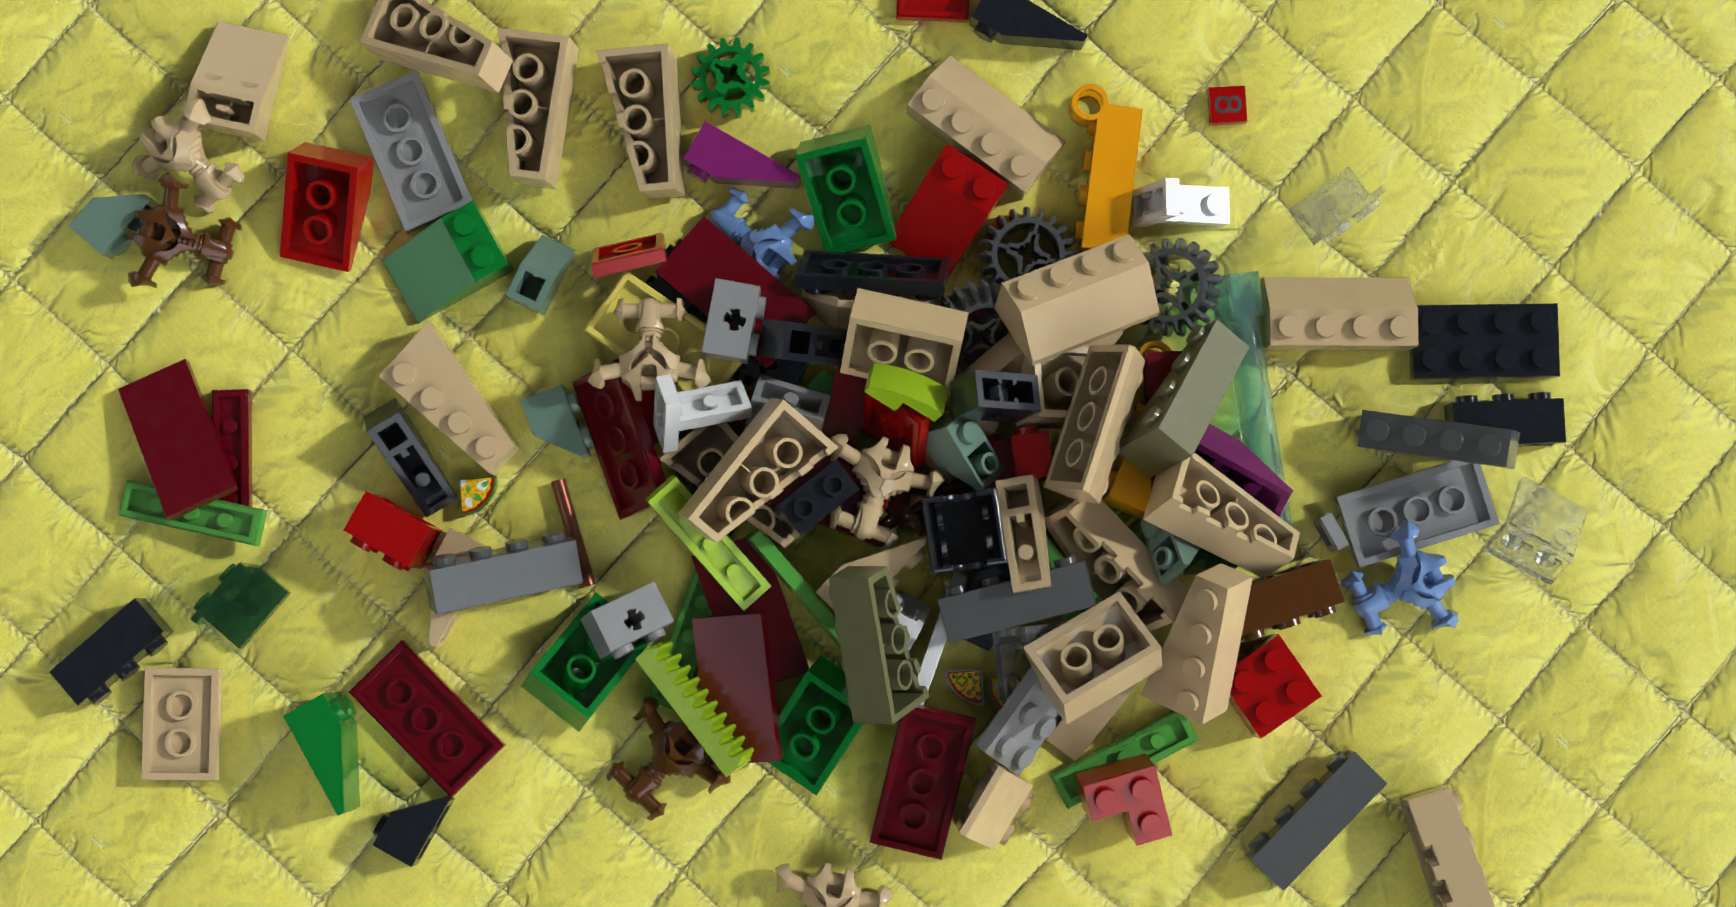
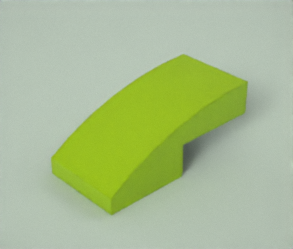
(898, 386)

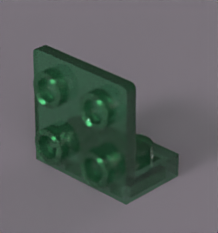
(241, 602)

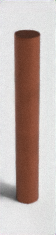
(572, 528)

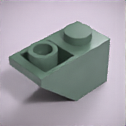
(109, 219)
(540, 275)
(555, 420)
(963, 451)
(1167, 551)

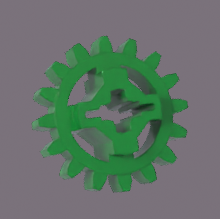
(723, 91)

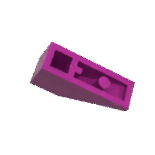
(730, 161)
(1243, 468)

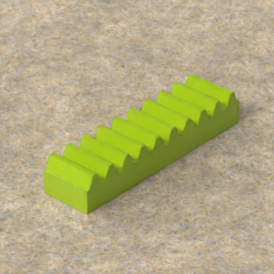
(720, 559)
(694, 709)

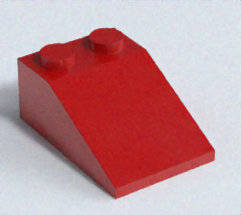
(324, 205)
(948, 208)

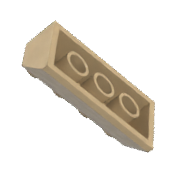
(984, 125)
(1078, 299)
(1339, 314)
(1095, 422)

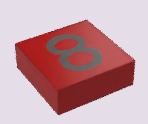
(1227, 105)

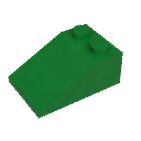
(846, 189)
(447, 262)
(573, 677)
(816, 726)
(330, 745)

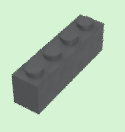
(1438, 439)
(502, 572)
(997, 608)
(1315, 819)

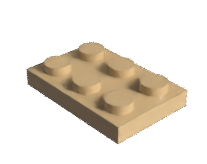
(182, 724)

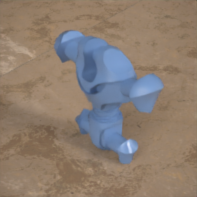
(767, 246)
(1414, 580)

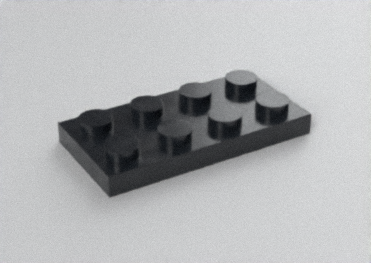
(874, 272)
(1486, 342)

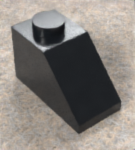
(410, 830)

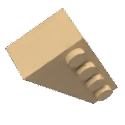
(433, 42)
(756, 468)

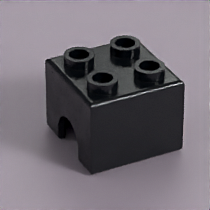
(964, 532)

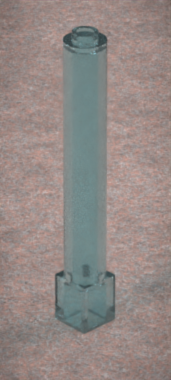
(1251, 387)

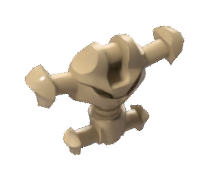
(178, 146)
(649, 357)
(882, 476)
(831, 888)

